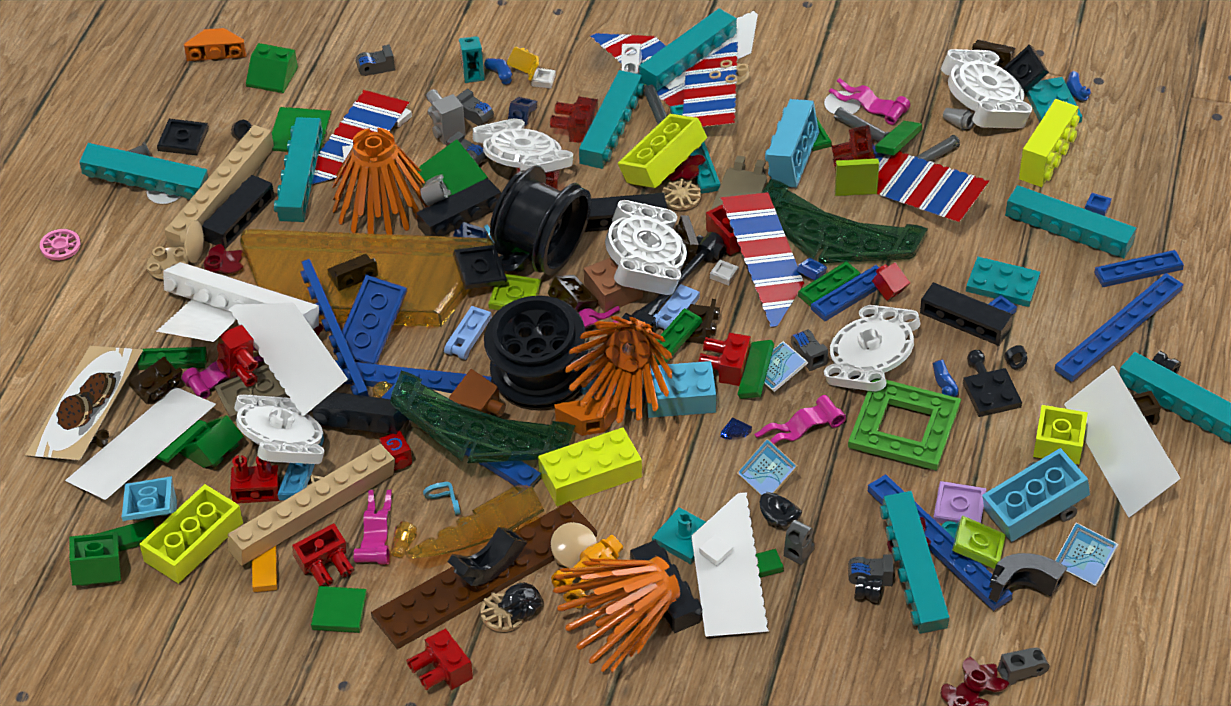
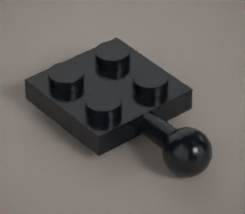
(991, 390)

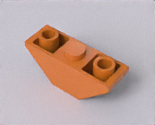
(214, 44)
(585, 417)

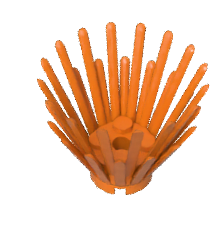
(376, 160)
(622, 365)
(643, 590)

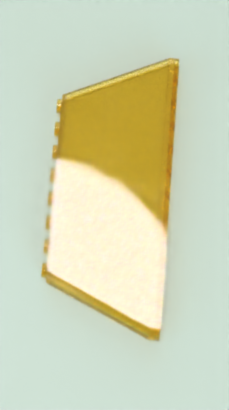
(412, 261)

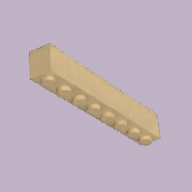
(223, 182)
(310, 504)

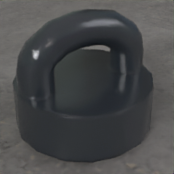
(240, 128)
(1015, 355)

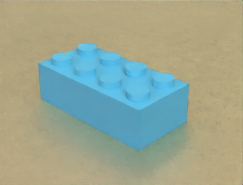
(792, 142)
(1036, 494)

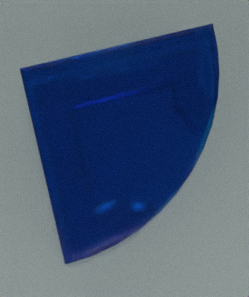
(735, 429)

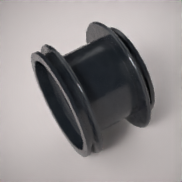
(540, 219)
(531, 351)

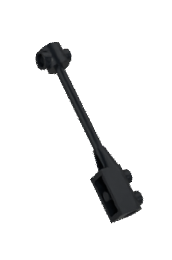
(709, 247)

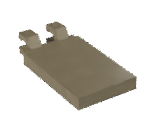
(741, 182)
(265, 386)

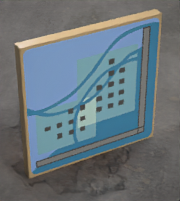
(767, 468)

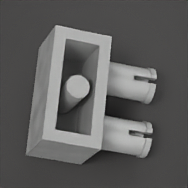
(446, 115)

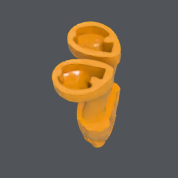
(604, 549)

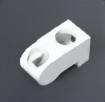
(631, 62)

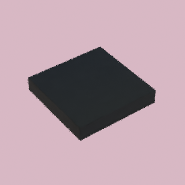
(1027, 68)
(182, 137)
(479, 267)

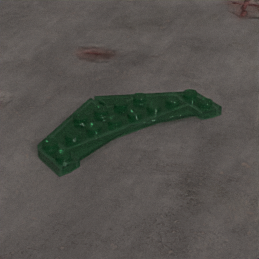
(840, 237)
(463, 428)

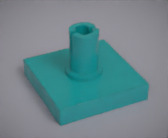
(677, 534)

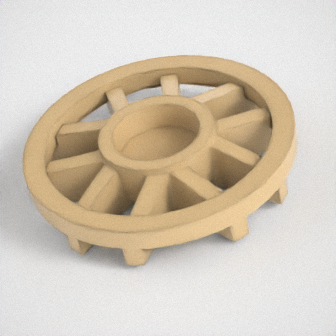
(681, 195)
(497, 614)

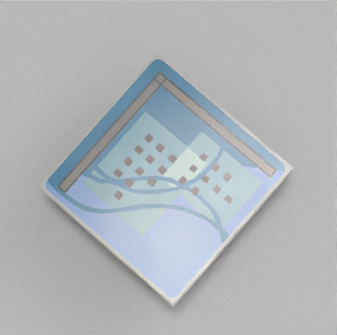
(783, 366)
(1086, 554)

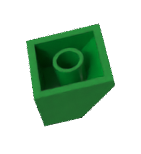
(271, 68)
(213, 442)
(94, 558)

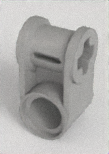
(434, 190)

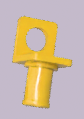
(523, 61)

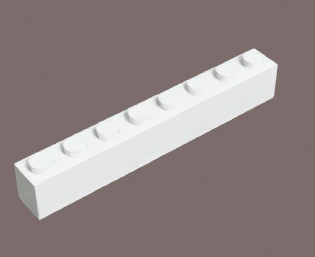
(225, 291)

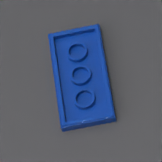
(372, 318)

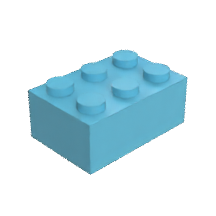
(689, 390)

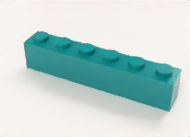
(688, 49)
(611, 119)
(299, 169)
(142, 171)
(1070, 221)
(1178, 395)
(915, 562)

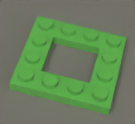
(927, 453)

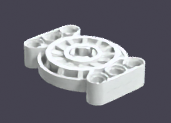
(986, 88)
(645, 247)

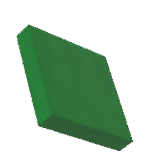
(339, 609)

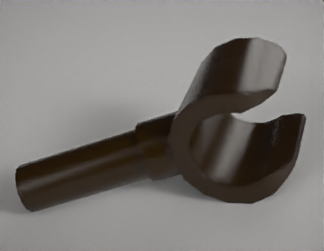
(101, 438)

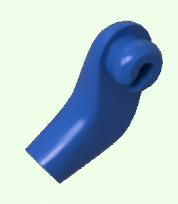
(501, 68)
(1075, 87)
(944, 379)

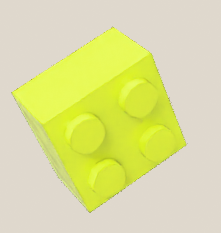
(1062, 430)

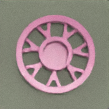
(60, 244)

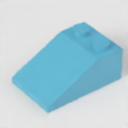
(149, 499)

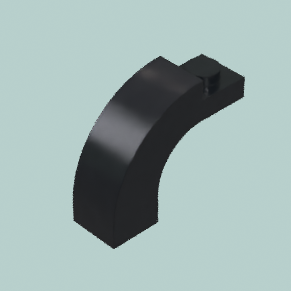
(491, 560)
(1026, 570)

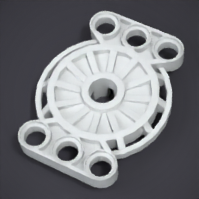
(521, 147)
(885, 343)
(279, 429)

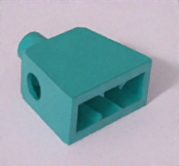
(471, 54)

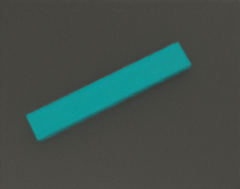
(707, 178)

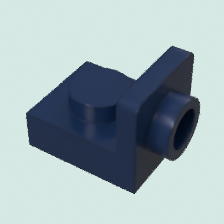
(520, 108)
(470, 231)

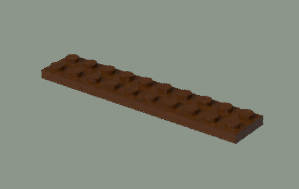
(451, 595)

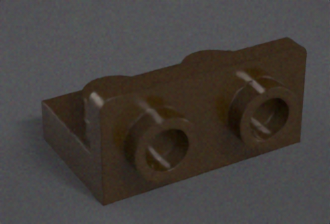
(1005, 52)
(686, 232)
(352, 271)
(572, 291)
(707, 327)
(155, 380)

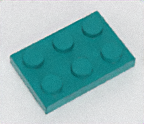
(1045, 93)
(997, 278)

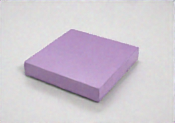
(958, 500)

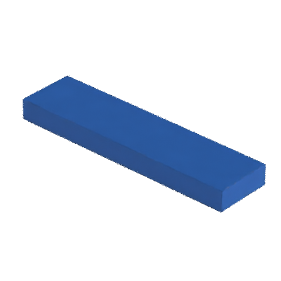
(1138, 268)
(845, 295)

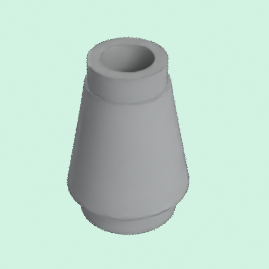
(959, 117)

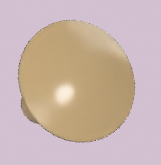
(742, 72)
(193, 241)
(163, 259)
(570, 542)

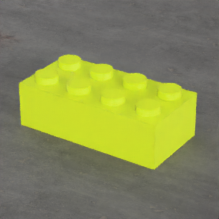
(1049, 143)
(662, 150)
(590, 466)
(191, 533)

